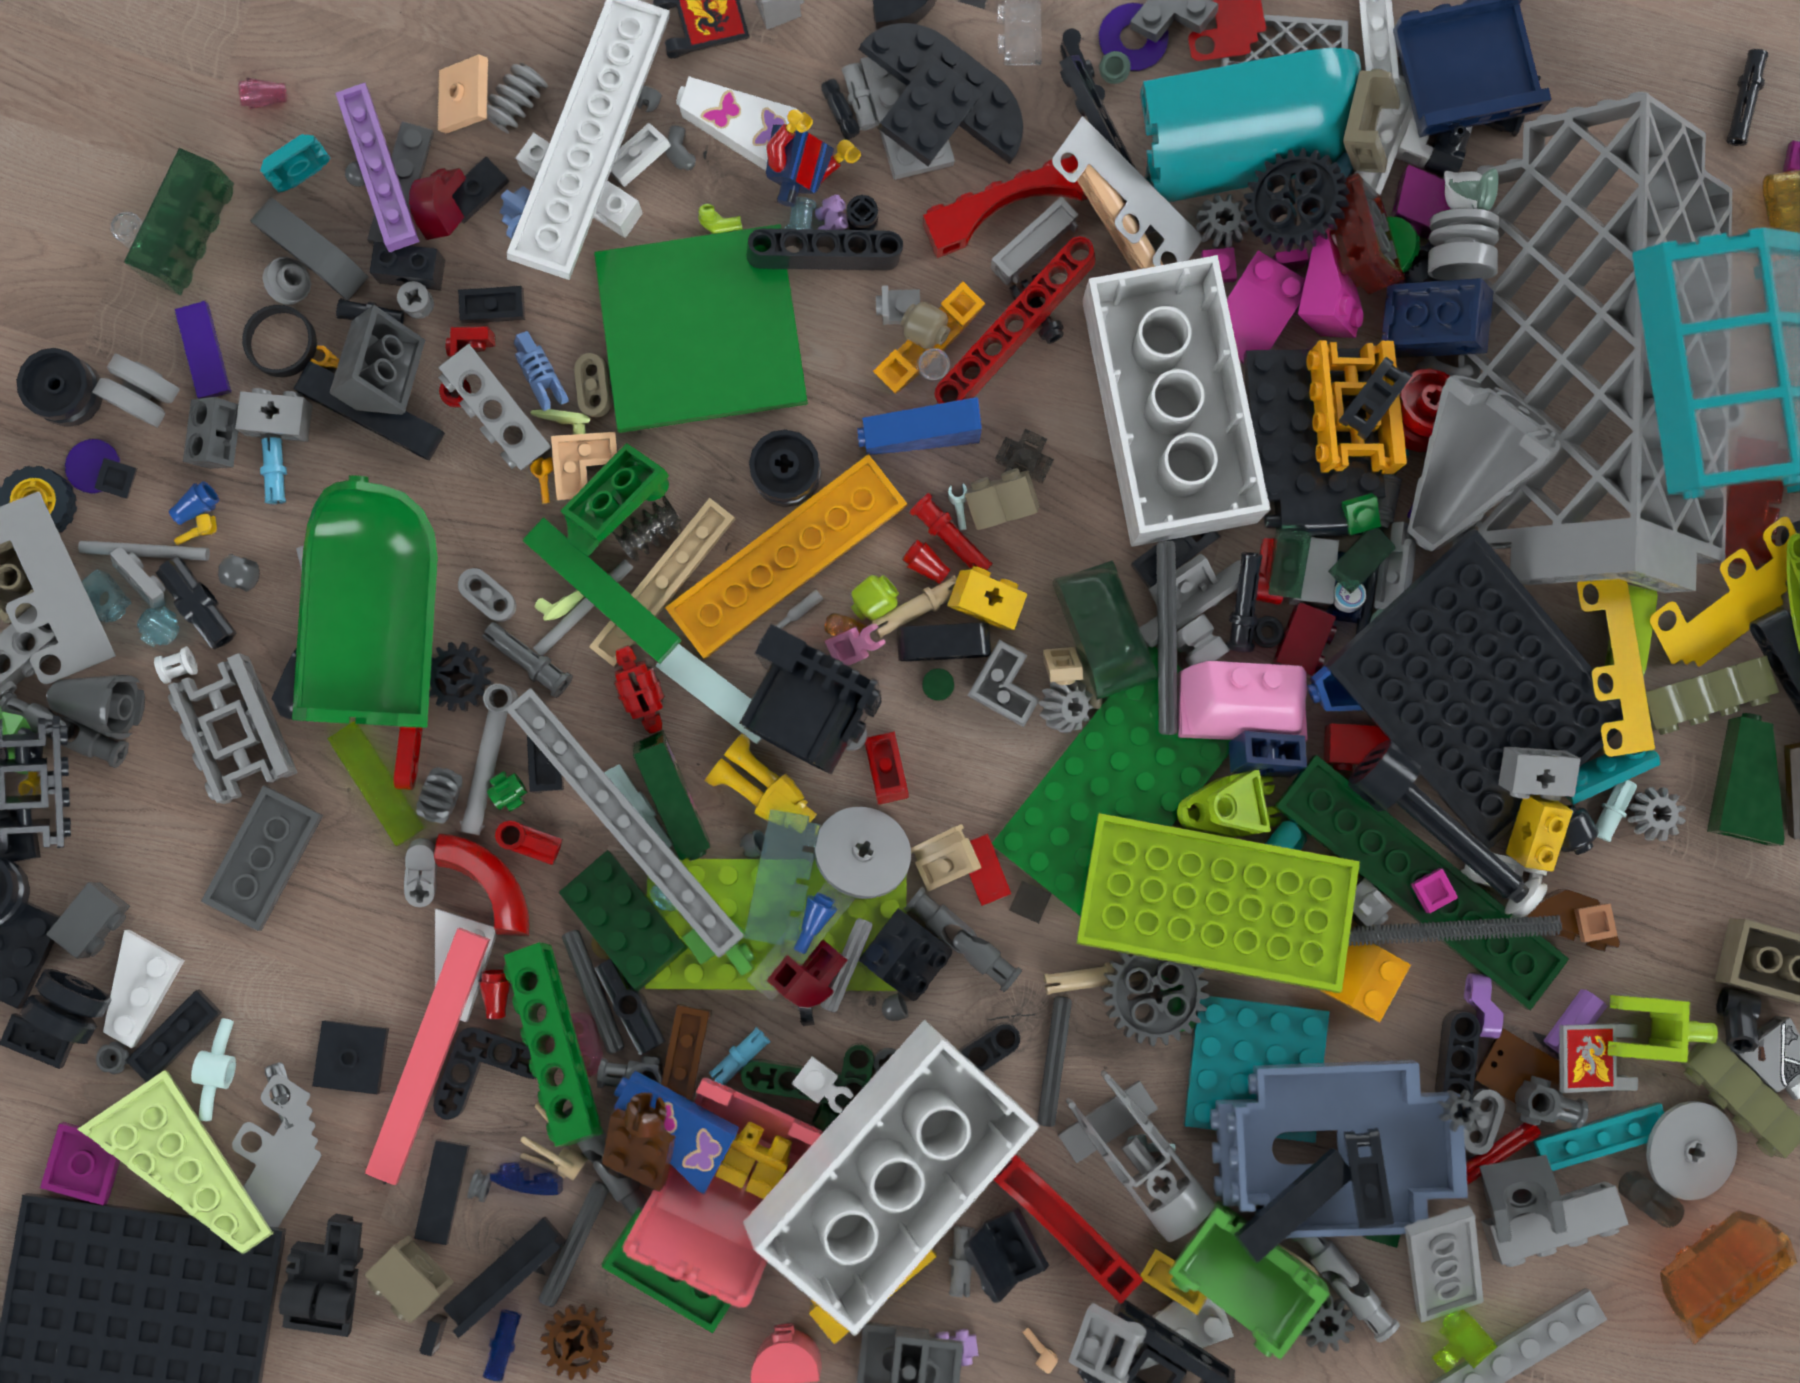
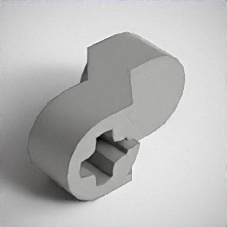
(418, 888)

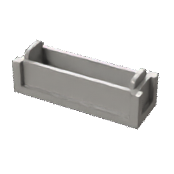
(1034, 241)

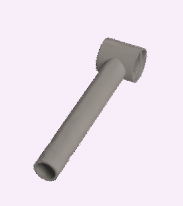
(486, 759)

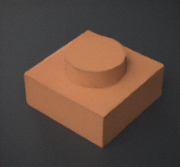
(1595, 922)

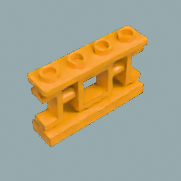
(1328, 407)

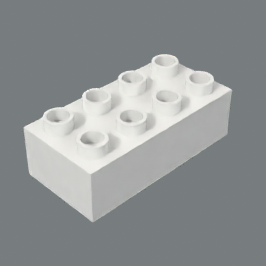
(1174, 401)
(888, 1177)

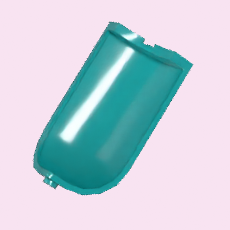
(1230, 119)

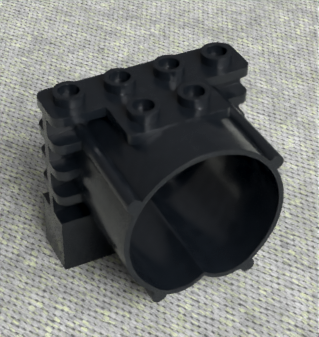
(809, 701)

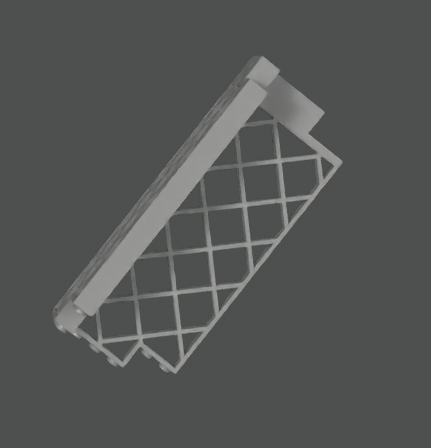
(1672, 203)

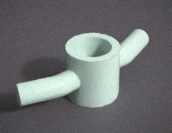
(214, 1069)

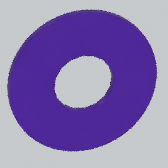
(1110, 38)

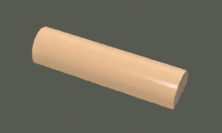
(1108, 205)

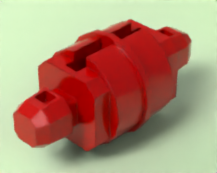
(630, 693)

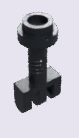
(1051, 330)

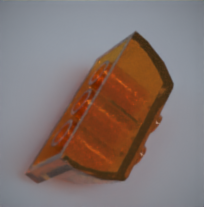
(1724, 1271)

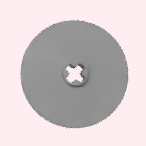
(879, 869)
(1686, 1127)

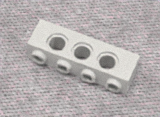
(615, 208)

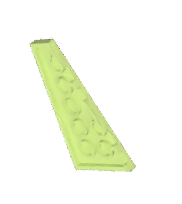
(172, 1151)

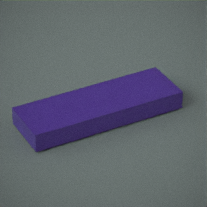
(202, 350)

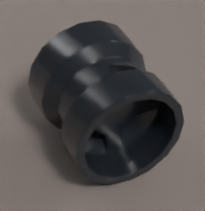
(862, 220)

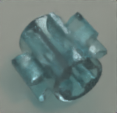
(158, 626)

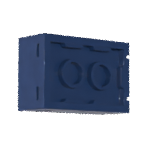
(1438, 317)

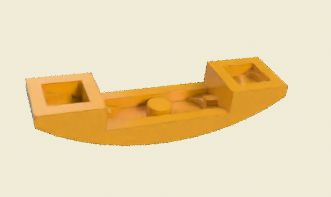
(901, 364)

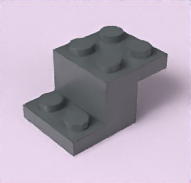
(907, 1356)

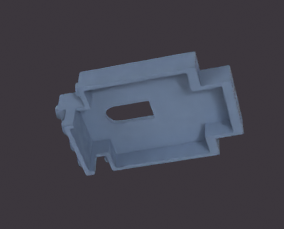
(1418, 1148)

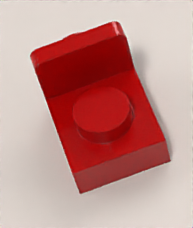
(477, 337)

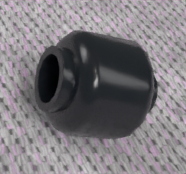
(1580, 832)

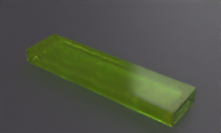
(376, 783)

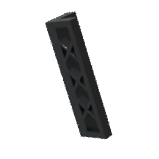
(503, 1275)

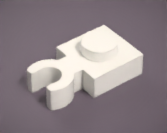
(817, 1082)

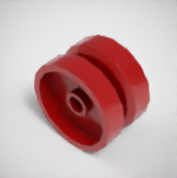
(1420, 405)

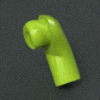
(716, 223)

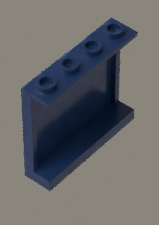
(1468, 65)

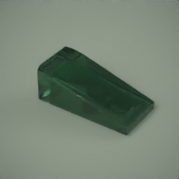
(1361, 559)
(1289, 562)

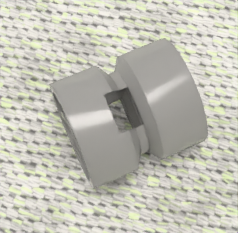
(1199, 642)

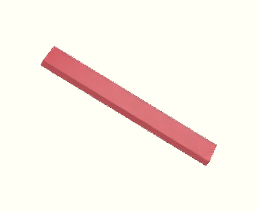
(427, 1056)

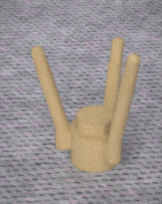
(565, 1164)

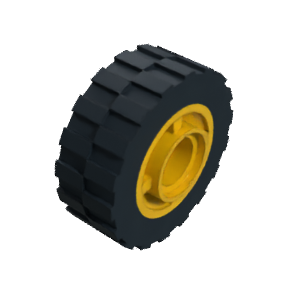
(52, 487)

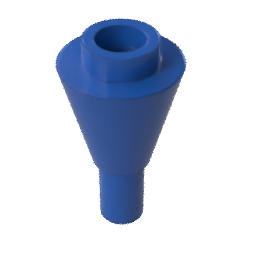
(817, 913)

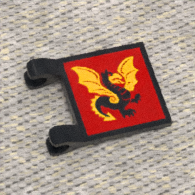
(705, 24)

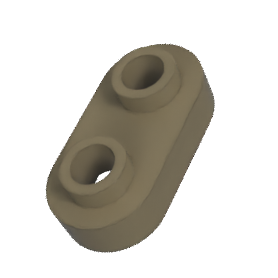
(592, 387)

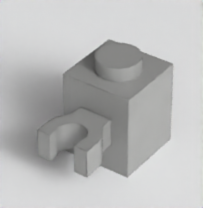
(1369, 905)

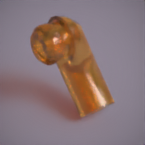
(838, 622)

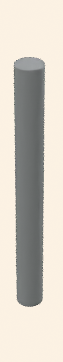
(145, 550)
(577, 613)

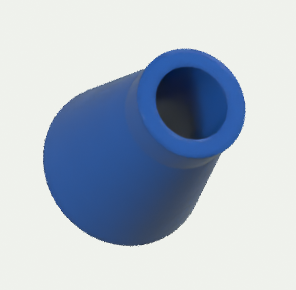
(196, 501)

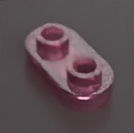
(589, 1041)

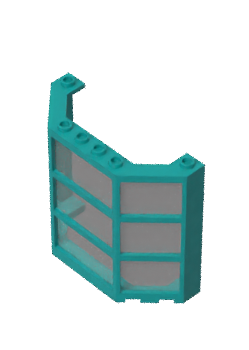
(1724, 357)

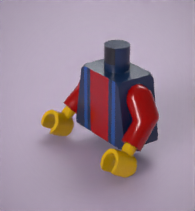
(800, 159)

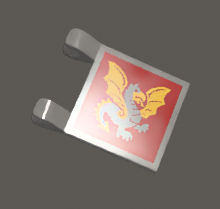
(1586, 1060)

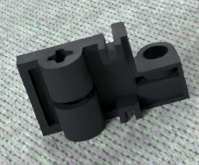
(323, 1280)

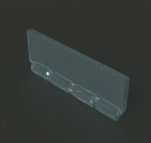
(776, 878)

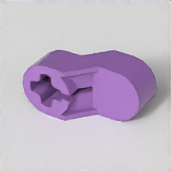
(1478, 995)

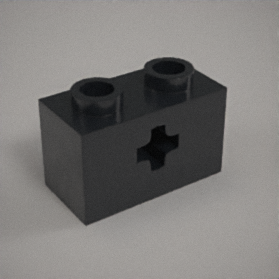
(407, 265)

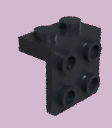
(906, 955)
(1004, 1254)

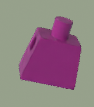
(1419, 198)

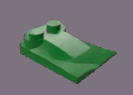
(612, 497)

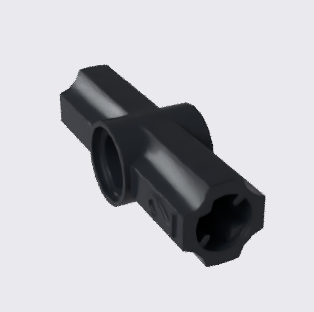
(196, 603)
(640, 1024)

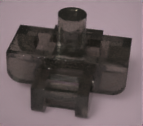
(1025, 455)

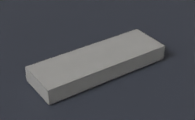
(1108, 1120)

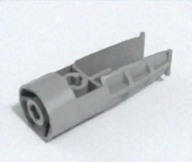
(1177, 1205)

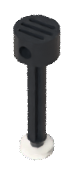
(1388, 778)

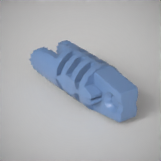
(538, 371)

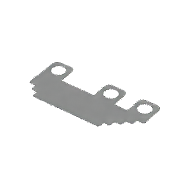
(283, 1159)

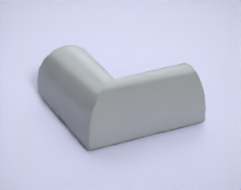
(995, 686)

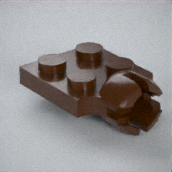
(639, 1142)

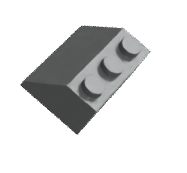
(377, 364)

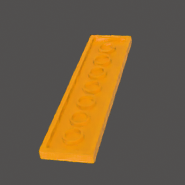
(786, 556)

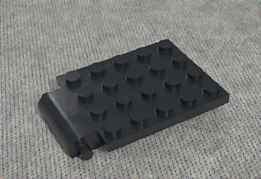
(1287, 445)

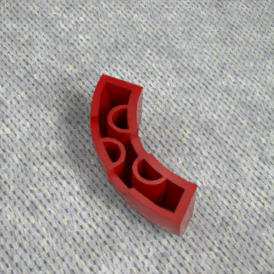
(492, 875)

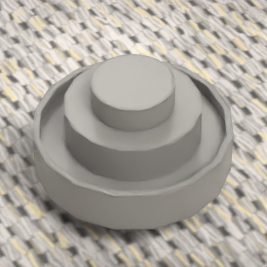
(286, 280)

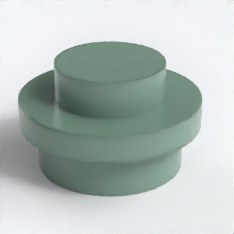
(1114, 67)

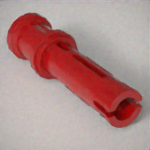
(941, 525)

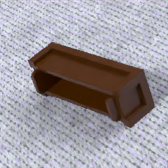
(685, 1050)

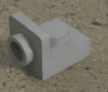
(894, 303)

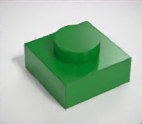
(1362, 513)

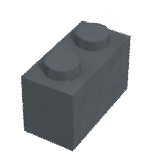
(89, 920)

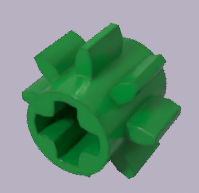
(507, 791)

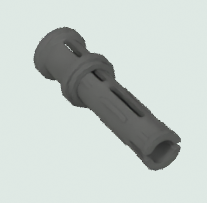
(538, 667)

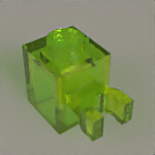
(1465, 1341)

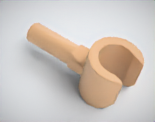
(1048, 1358)

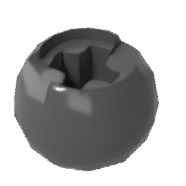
(238, 572)

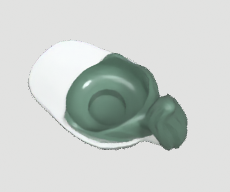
(1471, 189)

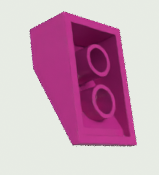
(1328, 297)
(1263, 303)

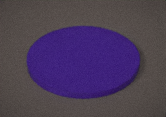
(85, 462)

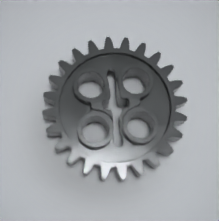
(1158, 1021)

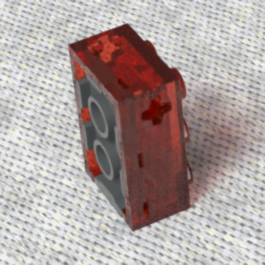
(1366, 239)

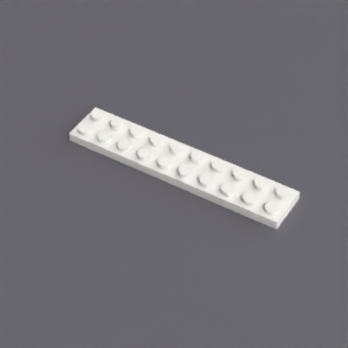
(588, 137)

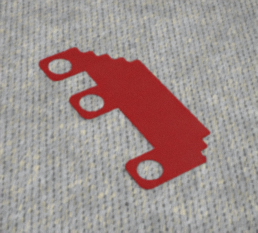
(1236, 28)

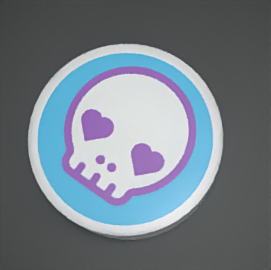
(1348, 602)

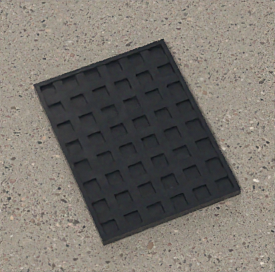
(133, 1298)

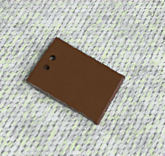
(1514, 1065)

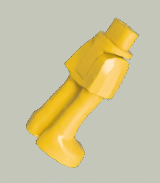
(781, 792)

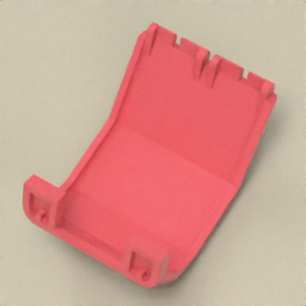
(704, 1234)

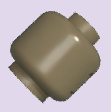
(925, 325)

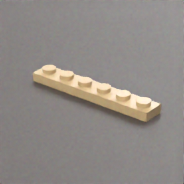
(669, 573)

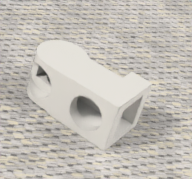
(1414, 148)

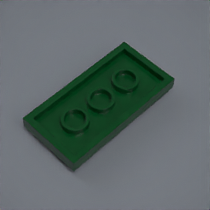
(623, 920)

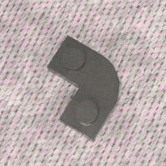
(1158, 15)

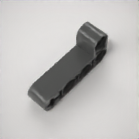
(309, 248)

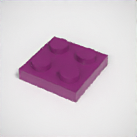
(79, 1166)

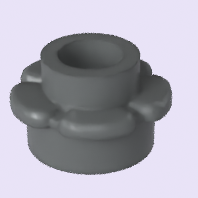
(104, 1055)

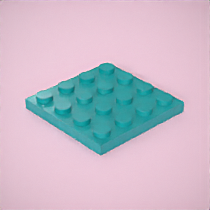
(1246, 1034)

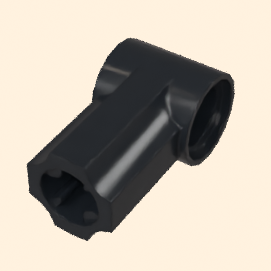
(1740, 1017)

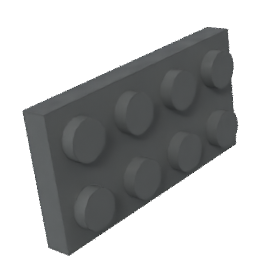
(262, 858)

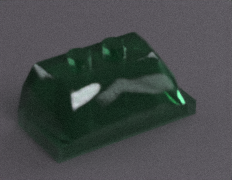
(1105, 630)

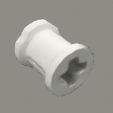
(164, 665)

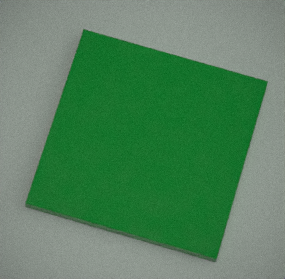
(697, 331)

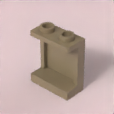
(1373, 92)

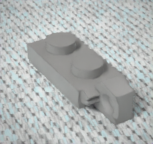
(1396, 570)

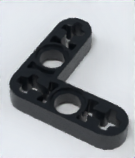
(473, 1060)

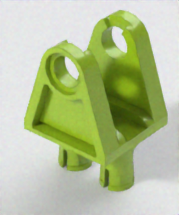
(1231, 806)
(1669, 1029)

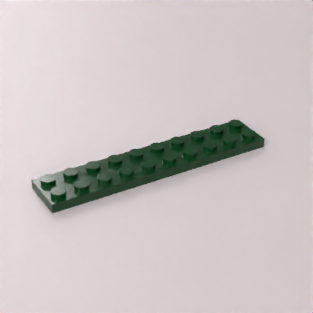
(1395, 858)

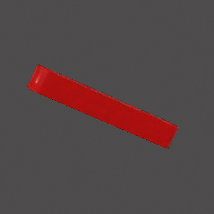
(1018, 310)

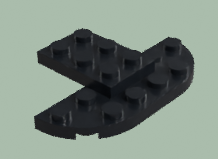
(942, 93)

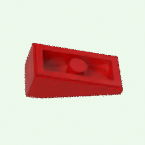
(886, 768)
(989, 879)

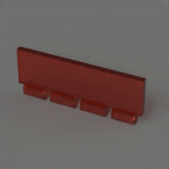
(1749, 517)

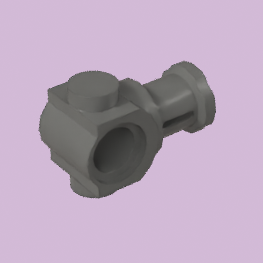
(647, 1063)
(1550, 1104)

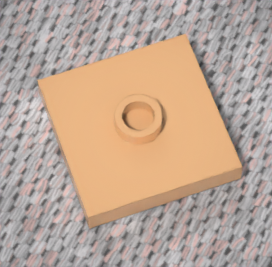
(462, 94)

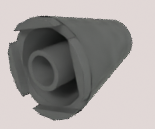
(101, 703)

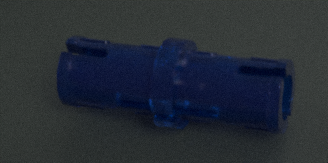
(502, 1345)

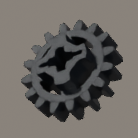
(461, 664)

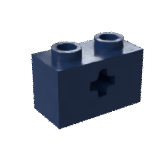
(1269, 753)

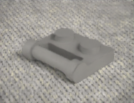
(1096, 1341)

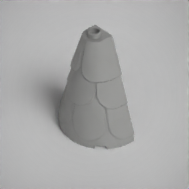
(1475, 459)

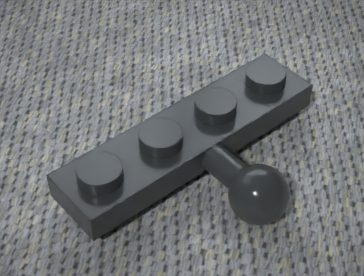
(409, 162)

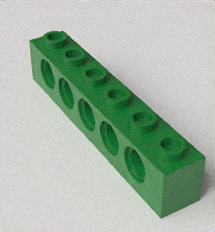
(566, 1055)

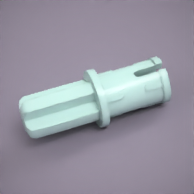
(1615, 809)

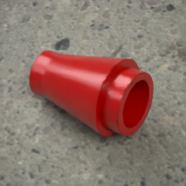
(925, 562)
(494, 992)

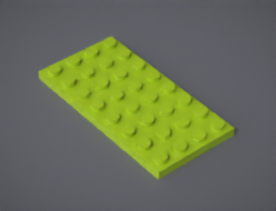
(732, 888)
(1219, 903)

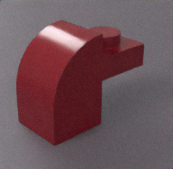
(433, 203)
(808, 982)

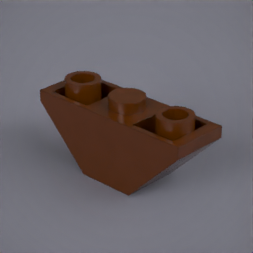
(1562, 903)

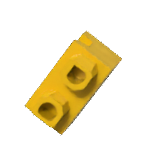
(744, 1152)

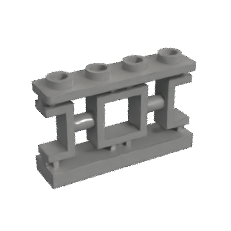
(255, 717)

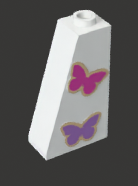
(732, 117)

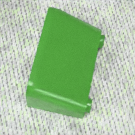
(1266, 1297)

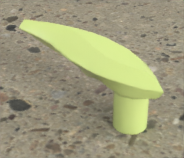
(564, 417)
(560, 608)

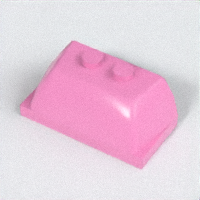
(1237, 697)

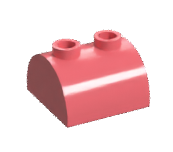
(787, 1358)

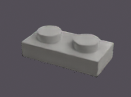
(131, 570)

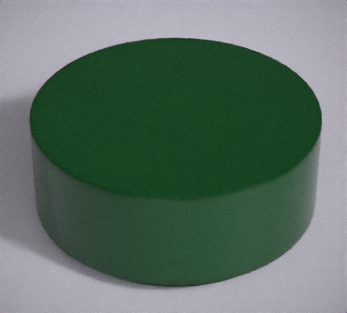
(938, 684)

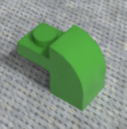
(739, 954)

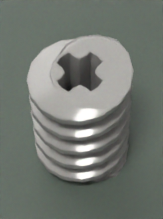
(513, 96)

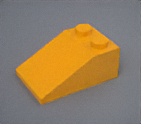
(1370, 980)

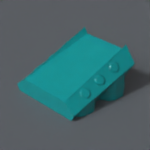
(294, 162)

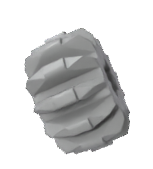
(1066, 706)
(1668, 814)

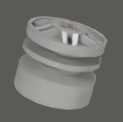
(1463, 244)

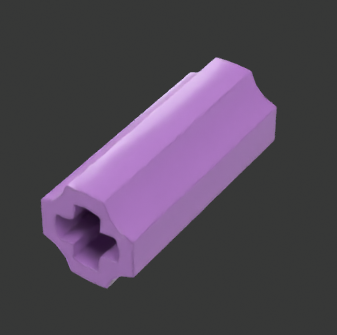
(1584, 1009)

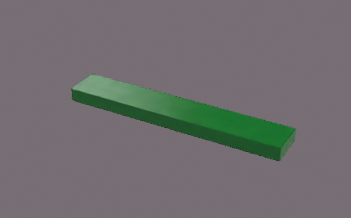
(602, 590)

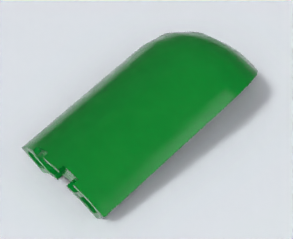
(366, 608)

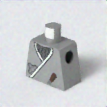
(1777, 1056)

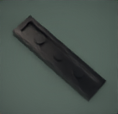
(1294, 1205)

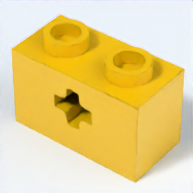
(970, 598)
(1539, 833)

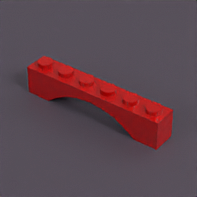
(953, 225)
(1069, 1228)

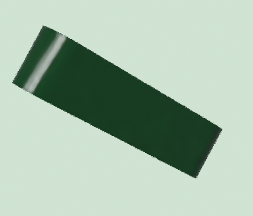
(849, 1074)

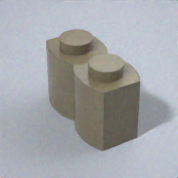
(1002, 499)

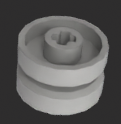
(137, 388)

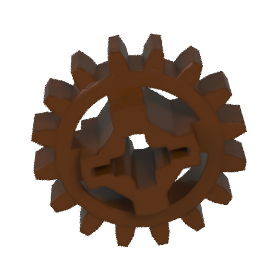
(588, 1346)

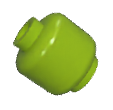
(874, 597)

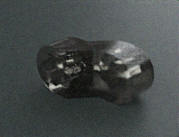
(1662, 1208)

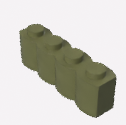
(1709, 693)
(1745, 1096)

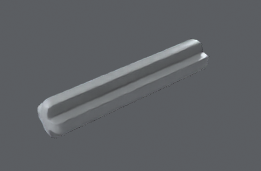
(852, 953)

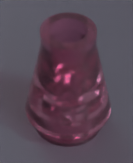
(261, 93)

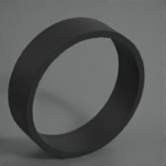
(257, 318)

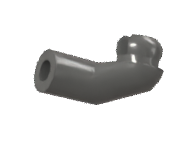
(677, 152)

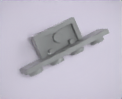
(1195, 592)

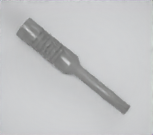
(801, 608)

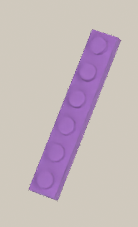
(377, 167)

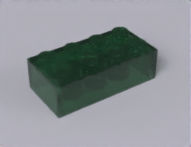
(180, 222)

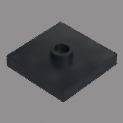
(350, 1057)

